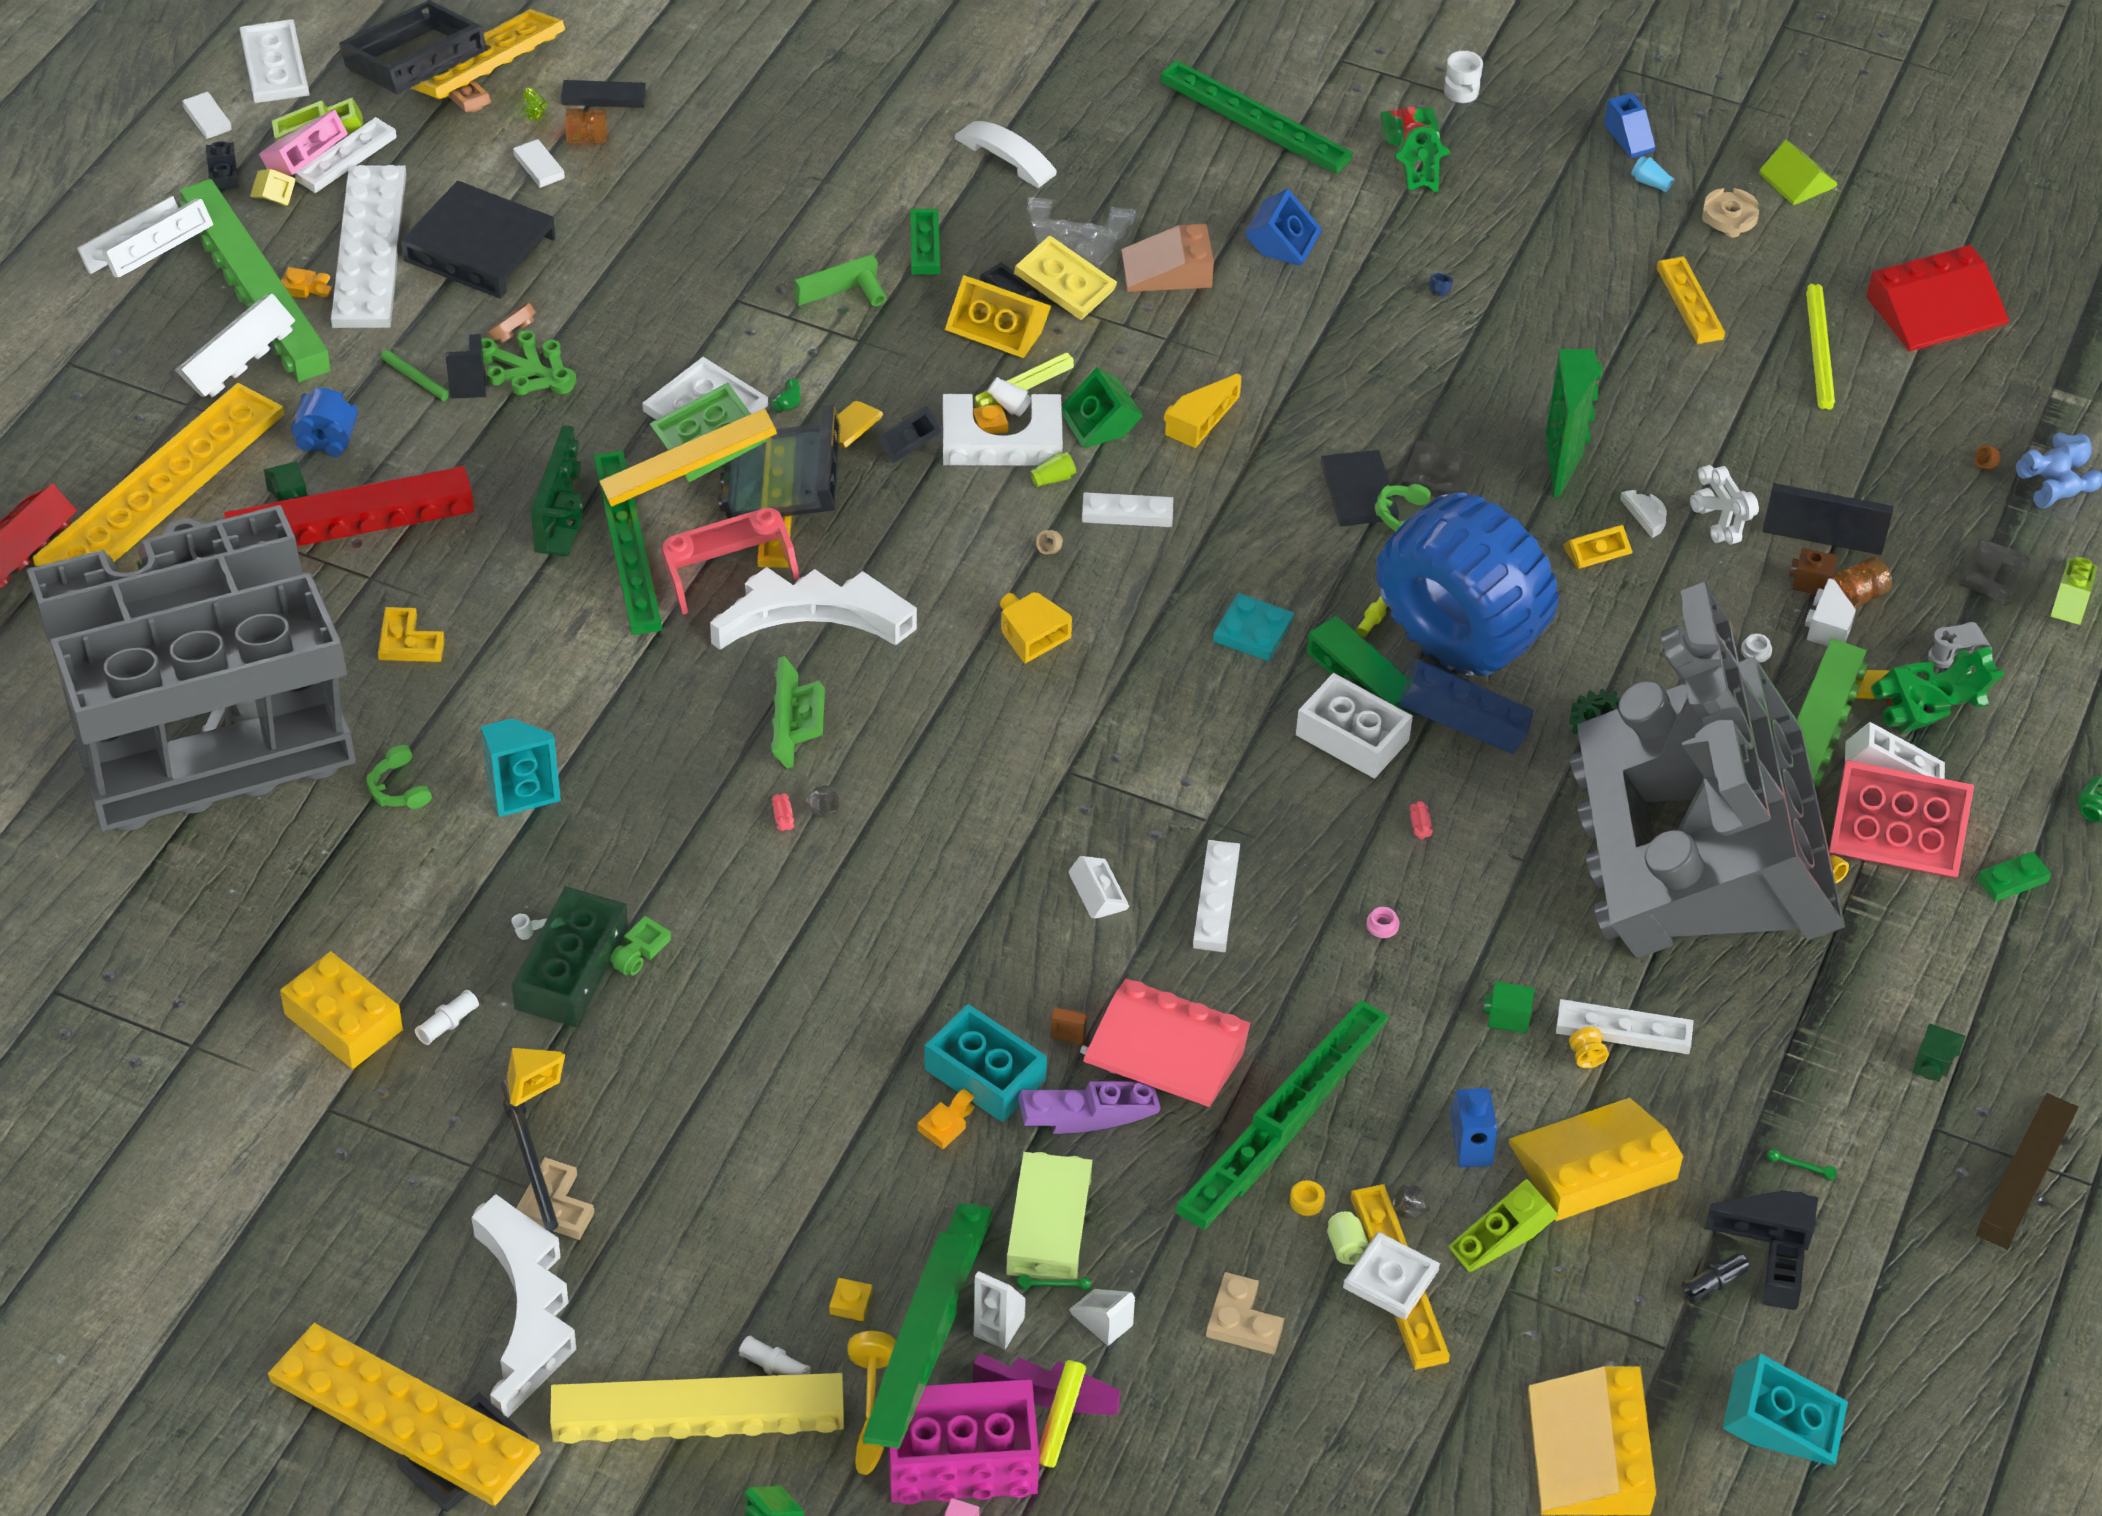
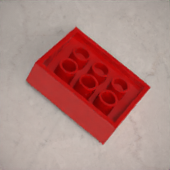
(1937, 298)

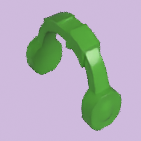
(1413, 493)
(393, 759)

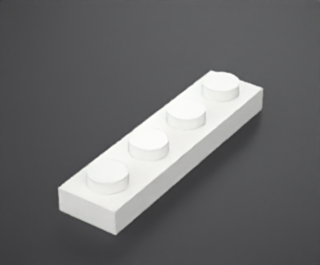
(344, 154)
(1216, 896)
(1627, 1026)

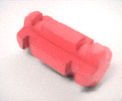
(783, 812)
(1420, 820)

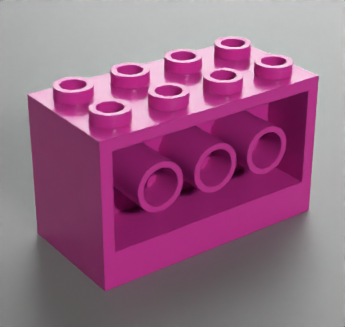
(968, 1444)

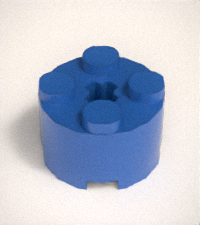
(324, 422)

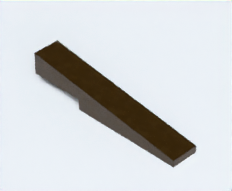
(2026, 1171)

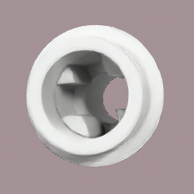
(1011, 397)

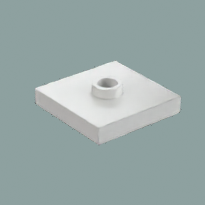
(1391, 1275)

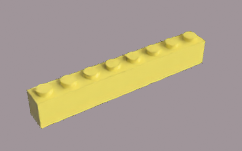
(697, 1407)

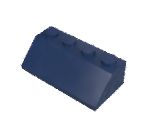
(1465, 706)

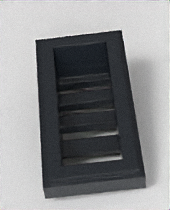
(1784, 1276)

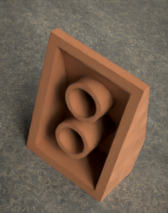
(1170, 260)

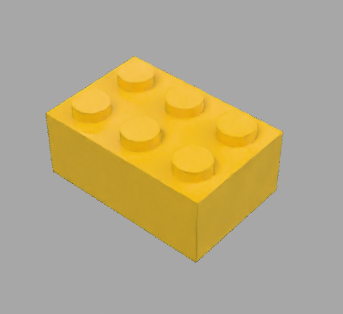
(341, 1010)

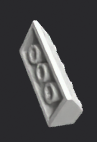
(236, 345)

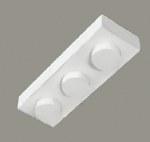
(1127, 509)

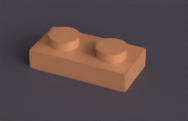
(470, 97)

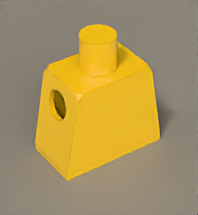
(1033, 624)

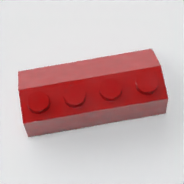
(30, 526)

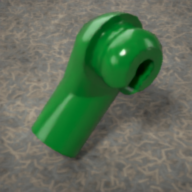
(787, 399)

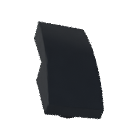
(222, 164)

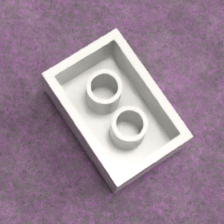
(1353, 725)

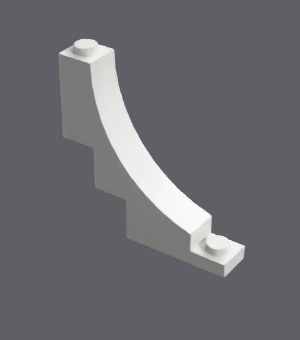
(538, 1338)

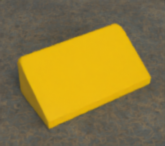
(855, 421)
(1598, 547)

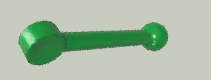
(1828, 1173)
(1025, 1282)

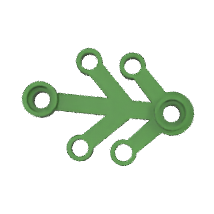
(559, 378)

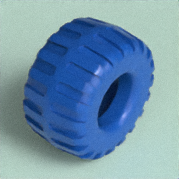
(1467, 583)

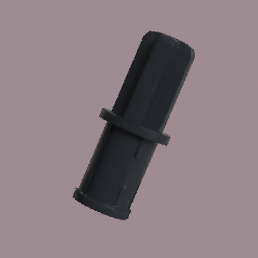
(1715, 1277)

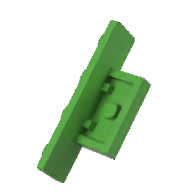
(797, 712)

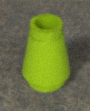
(1054, 470)

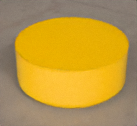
(1307, 1198)

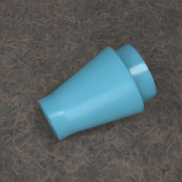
(1651, 174)

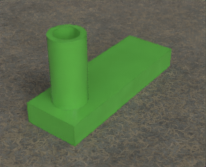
(840, 278)

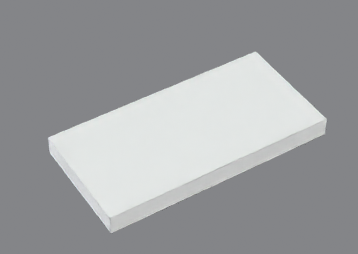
(274, 61)

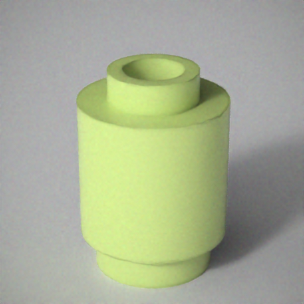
(1347, 1237)

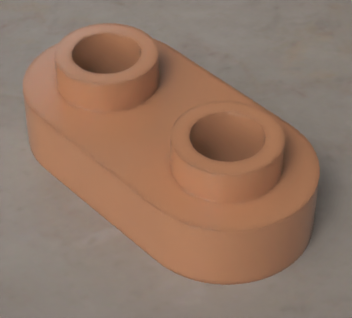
(503, 329)

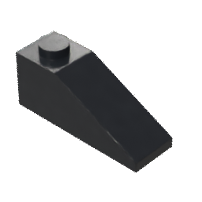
(1767, 1216)

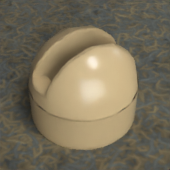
(1048, 547)

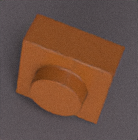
(1068, 1025)

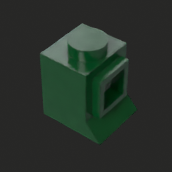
(285, 481)
(1937, 1052)

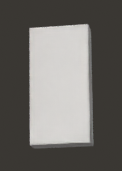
(207, 115)
(538, 163)

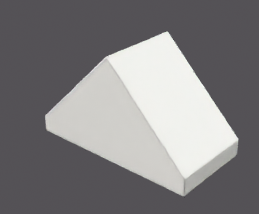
(1106, 1313)

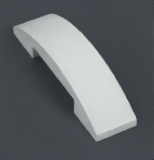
(1011, 147)

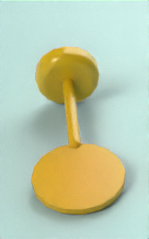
(869, 1351)

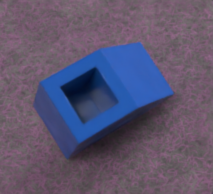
(1629, 125)

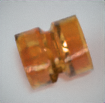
(586, 126)
(1864, 581)

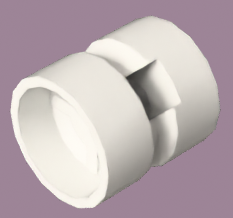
(1463, 76)

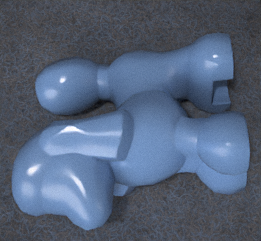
(2056, 466)

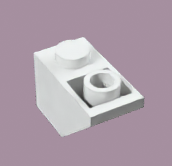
(1832, 616)

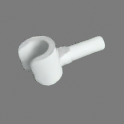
(525, 927)

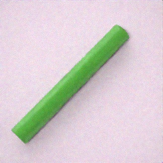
(415, 375)

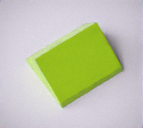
(1795, 174)

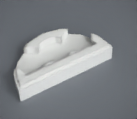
(1647, 510)

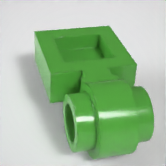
(643, 939)

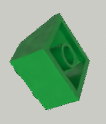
(1100, 409)

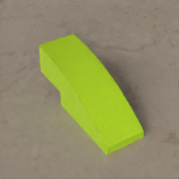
(347, 111)

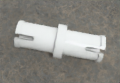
(446, 1017)
(772, 1360)

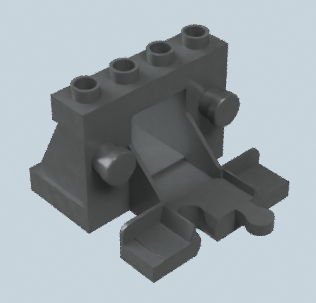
(195, 630)
(1754, 833)

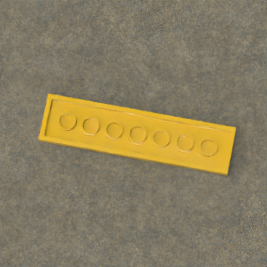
(404, 1414)

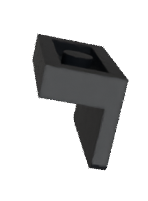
(467, 370)

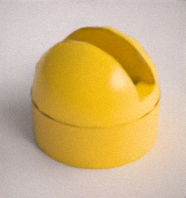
(1840, 867)

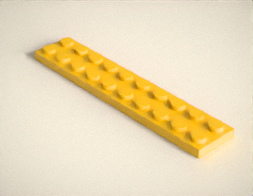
(167, 477)

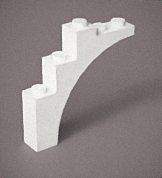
(774, 601)

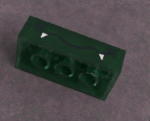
(569, 956)

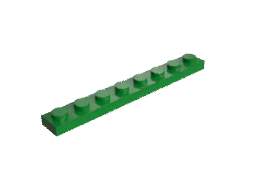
(1256, 117)
(629, 551)

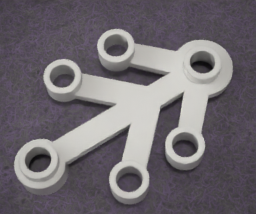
(1742, 503)

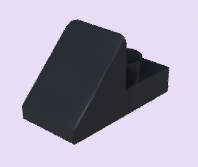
(909, 433)

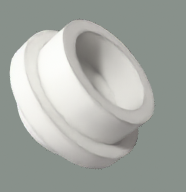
(1757, 646)

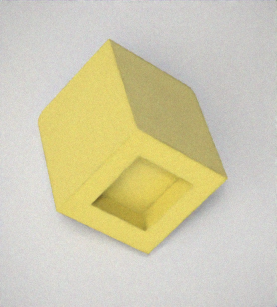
(273, 186)

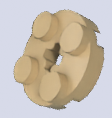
(1718, 214)

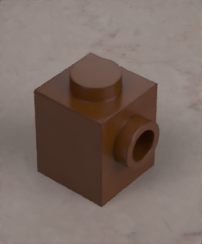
(1812, 570)

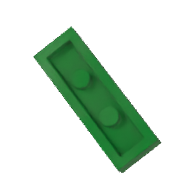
(925, 241)

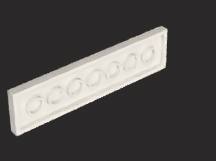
(369, 247)

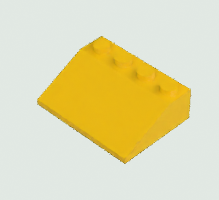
(1598, 1157)
(1592, 1443)

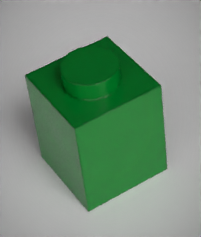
(1509, 1007)

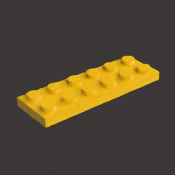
(503, 44)

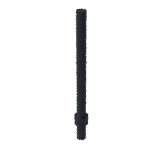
(531, 1160)

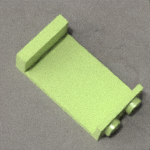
(1049, 1216)

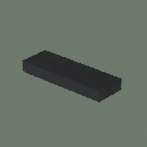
(603, 93)

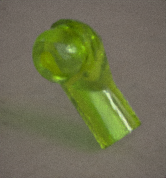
(537, 104)

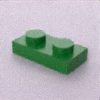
(2013, 876)

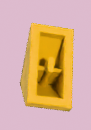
(532, 1073)

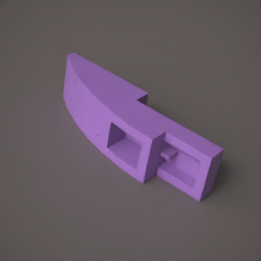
(1096, 1108)

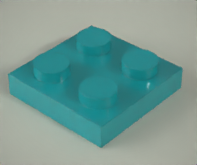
(1253, 627)

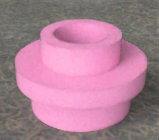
(1382, 916)

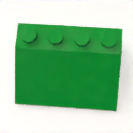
(1570, 413)

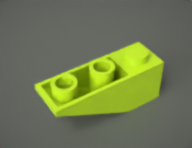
(2074, 590)
(1504, 1227)

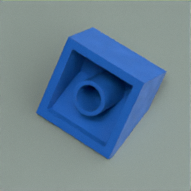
(1283, 229)

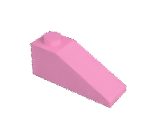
(304, 144)

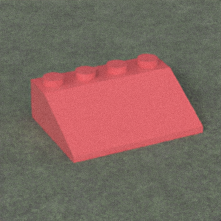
(1901, 819)
(1168, 1042)

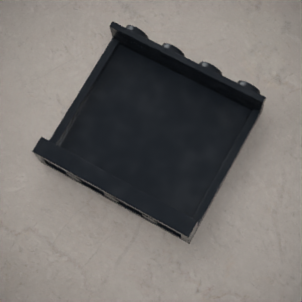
(475, 238)

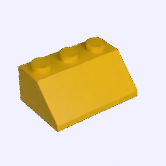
(996, 317)

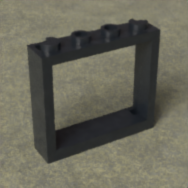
(462, 43)

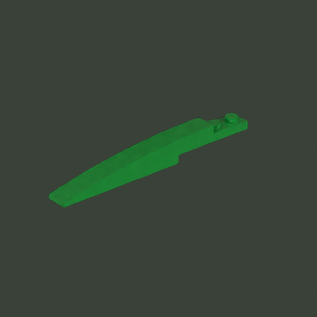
(1282, 1116)
(926, 1325)

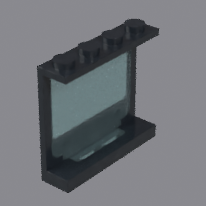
(787, 472)

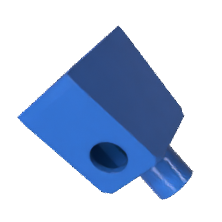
(1469, 1115)

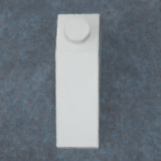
(1882, 749)
(996, 1310)

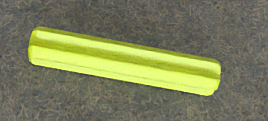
(1061, 1413)

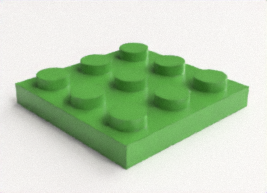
(699, 418)

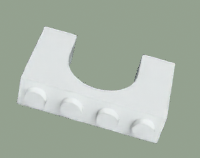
(969, 445)

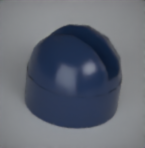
(1440, 283)

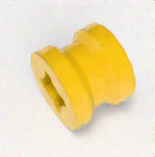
(1588, 1047)

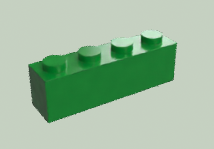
(1348, 655)

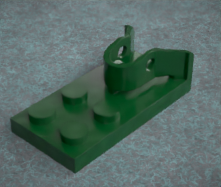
(555, 499)

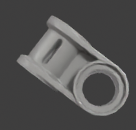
(1953, 641)

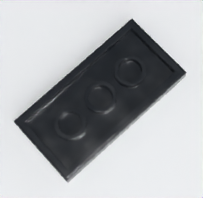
(1827, 519)

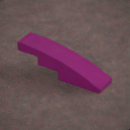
(1092, 1398)

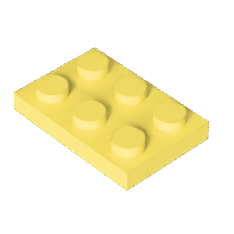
(1065, 277)

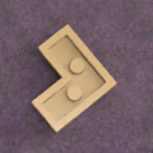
(571, 1213)
(1237, 1322)

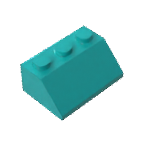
(520, 766)

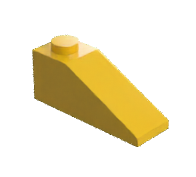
(1201, 410)

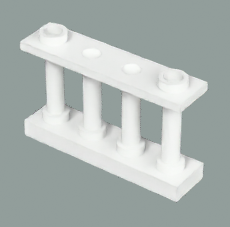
(145, 236)

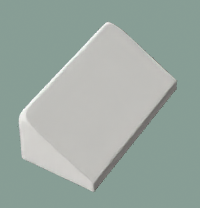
(1097, 887)

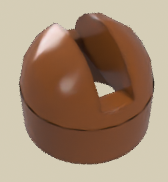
(1987, 457)

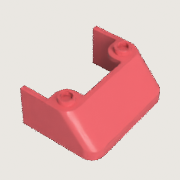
(723, 539)

